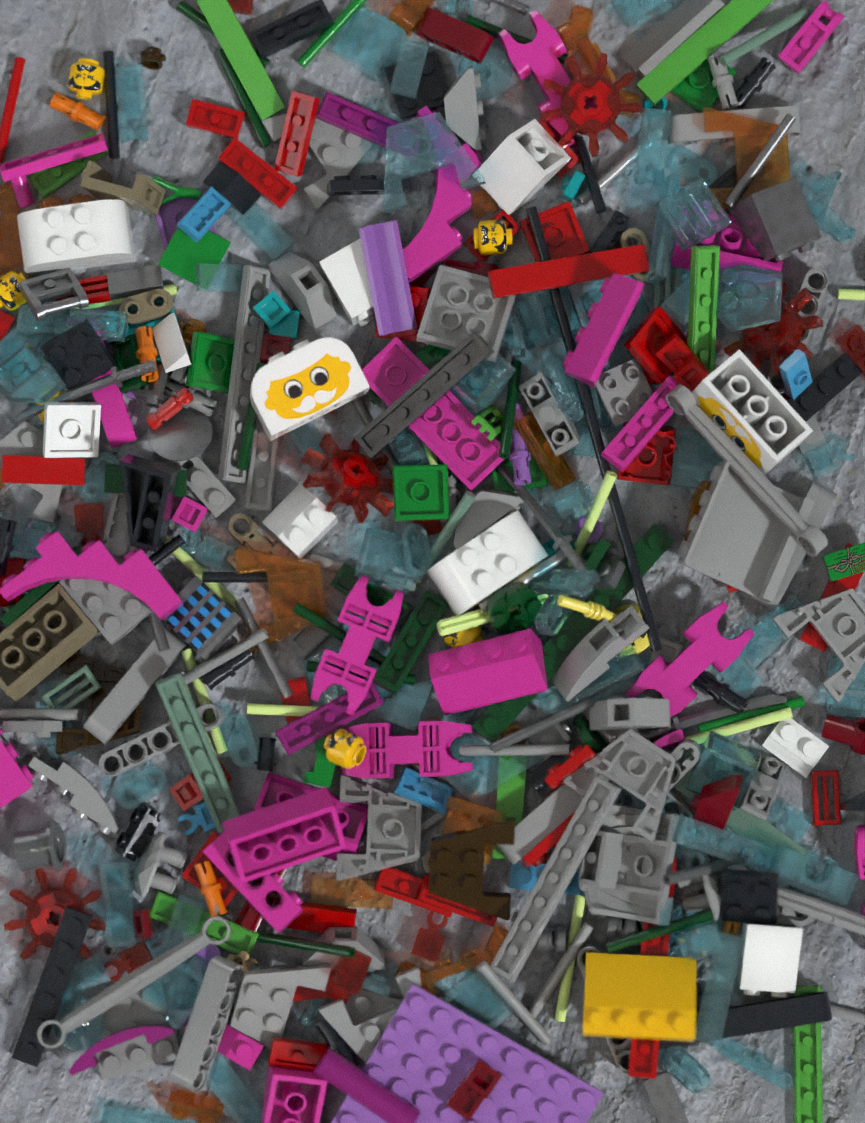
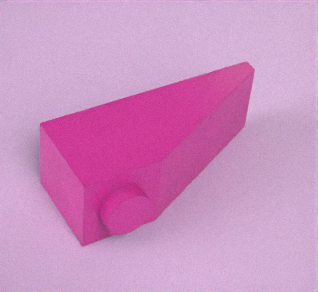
(238, 1047)

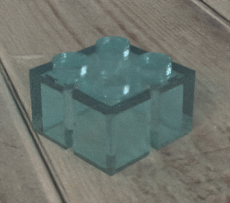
(478, 999)

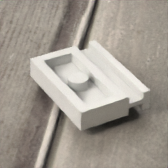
(795, 746)

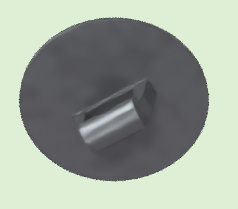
(182, 436)

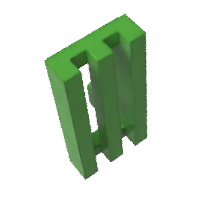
(488, 425)

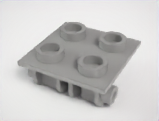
(623, 391)

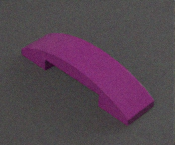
(152, 1033)

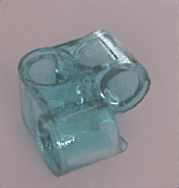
(186, 992)

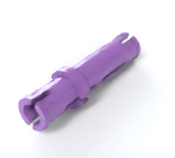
(519, 454)

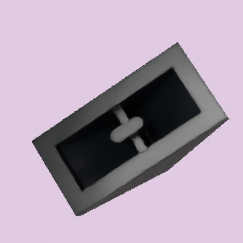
(232, 187)

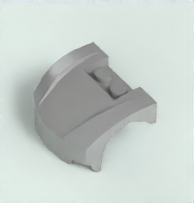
(626, 871)

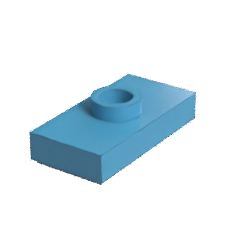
(203, 214)
(795, 374)
(423, 790)

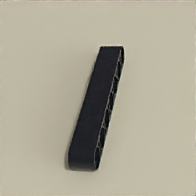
(771, 1016)

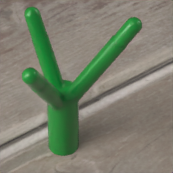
(183, 192)

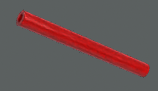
(10, 105)

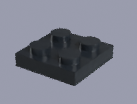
(430, 90)
(78, 355)
(750, 896)

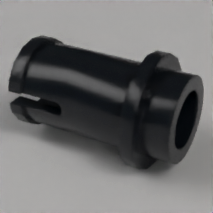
(266, 754)

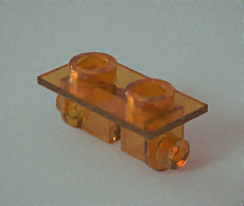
(185, 1108)

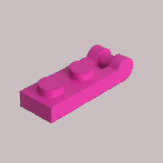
(810, 38)

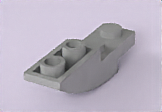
(594, 651)
(86, 799)

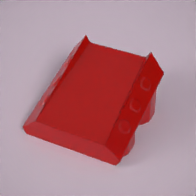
(654, 461)

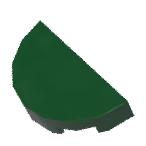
(588, 737)

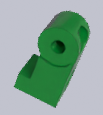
(323, 769)

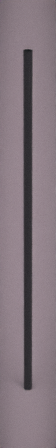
(597, 442)

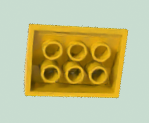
(640, 997)

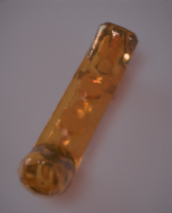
(575, 36)
(468, 960)

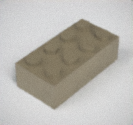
(42, 641)

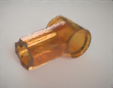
(409, 14)

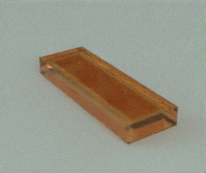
(553, 467)
(348, 893)

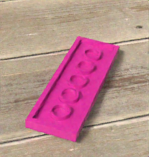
(445, 426)

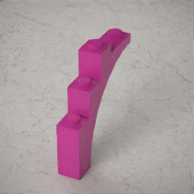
(436, 238)
(95, 563)

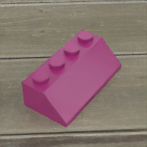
(734, 250)
(603, 329)
(488, 671)
(351, 815)
(284, 834)

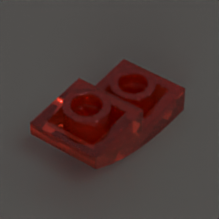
(853, 344)

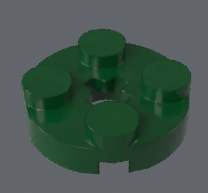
(518, 620)

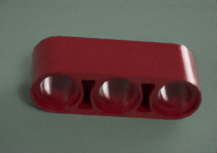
(454, 35)

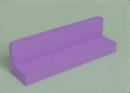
(387, 277)

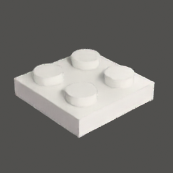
(71, 429)

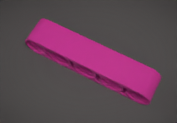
(114, 414)

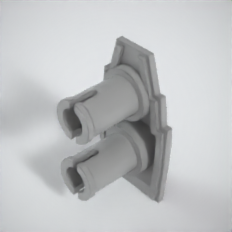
(146, 874)
(710, 899)

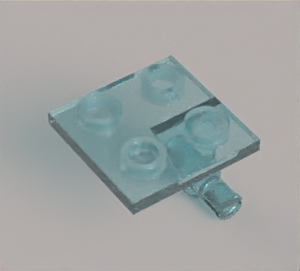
(823, 215)

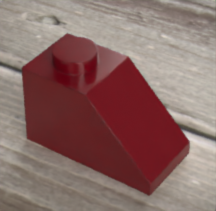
(716, 801)

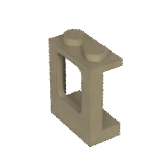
(144, 195)

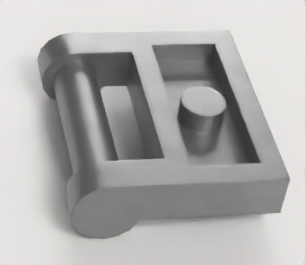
(53, 287)

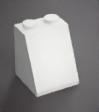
(522, 166)
(350, 283)
(300, 521)
(769, 959)

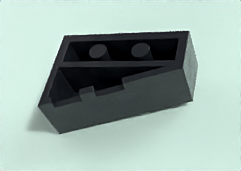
(149, 500)

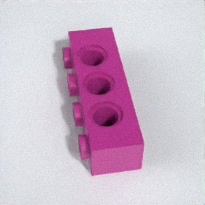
(279, 916)

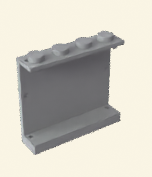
(740, 537)

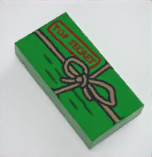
(845, 562)

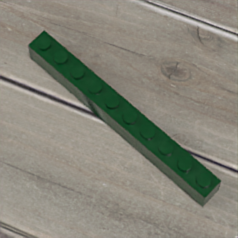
(557, 649)

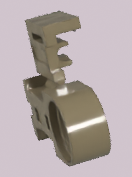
(252, 538)

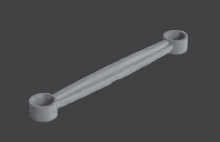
(808, 536)
(817, 908)
(133, 982)

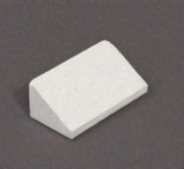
(171, 344)

